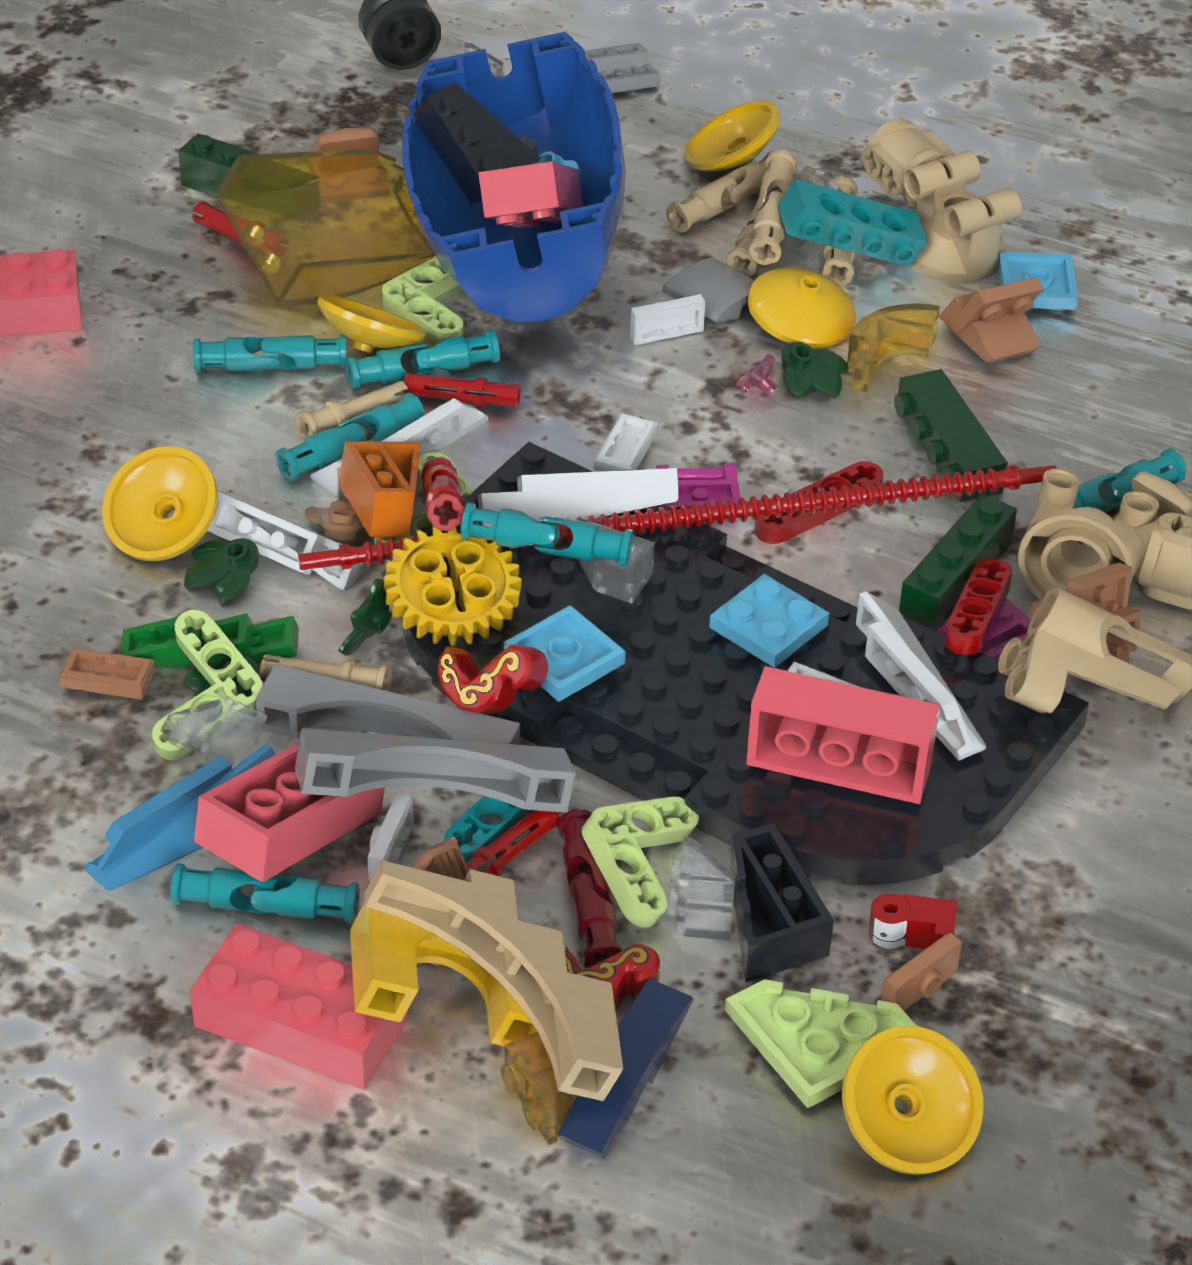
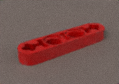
(784, 528)
(978, 606)

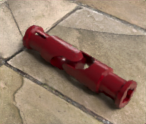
(589, 891)

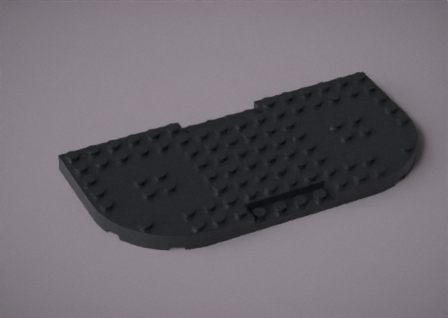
(683, 700)

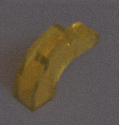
(887, 334)

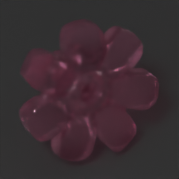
(759, 377)

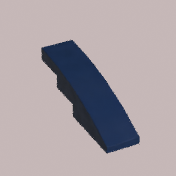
(644, 1043)

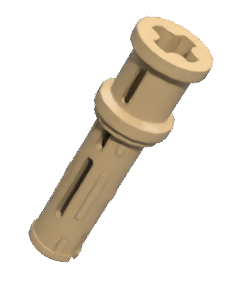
(336, 412)
(346, 671)

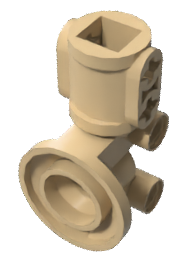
(958, 225)
(1153, 548)

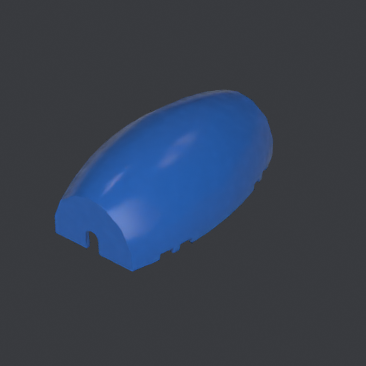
(568, 111)

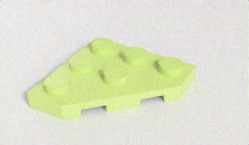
(809, 1034)

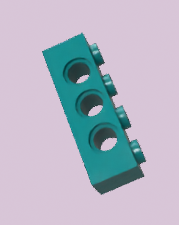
(852, 223)

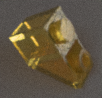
(532, 1078)

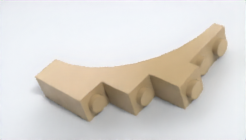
(529, 960)

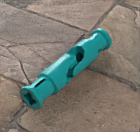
(298, 353)
(448, 355)
(327, 445)
(1095, 492)
(517, 529)
(281, 895)

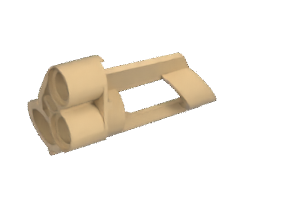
(1072, 639)

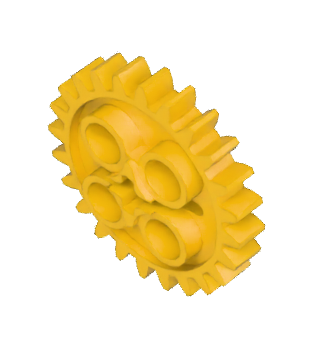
(426, 597)

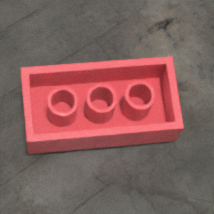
(530, 194)
(39, 293)
(842, 734)
(267, 822)
(290, 1006)

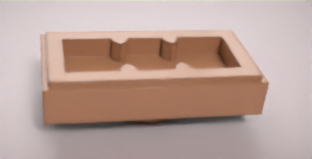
(107, 673)
(923, 973)

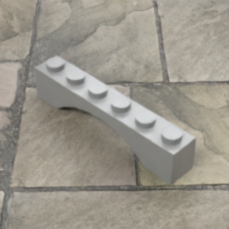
(314, 701)
(359, 762)

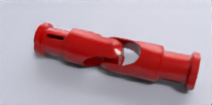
(442, 494)

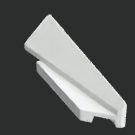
(433, 431)
(585, 493)
(279, 538)
(908, 669)

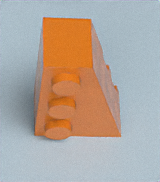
(381, 484)

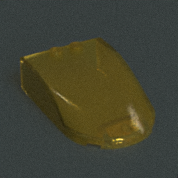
(323, 221)

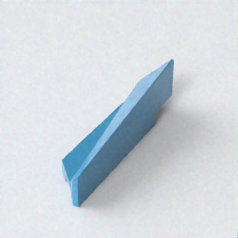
(163, 825)

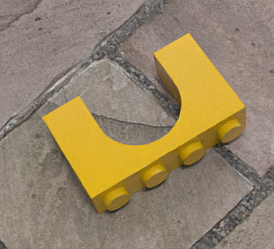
(386, 976)

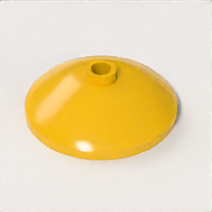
(733, 137)
(802, 307)
(369, 325)
(145, 494)
(938, 1093)

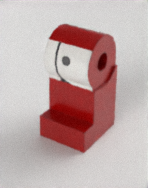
(914, 921)

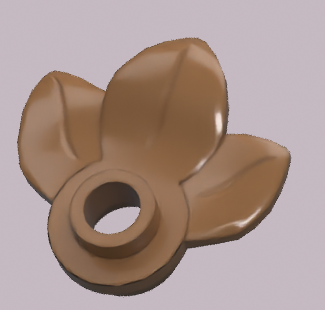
(338, 520)

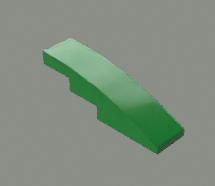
(159, 642)

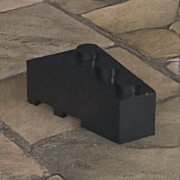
(469, 138)
(775, 906)

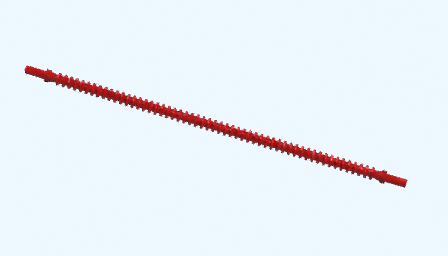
(1009, 478)

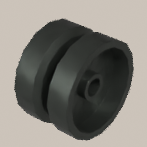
(400, 31)

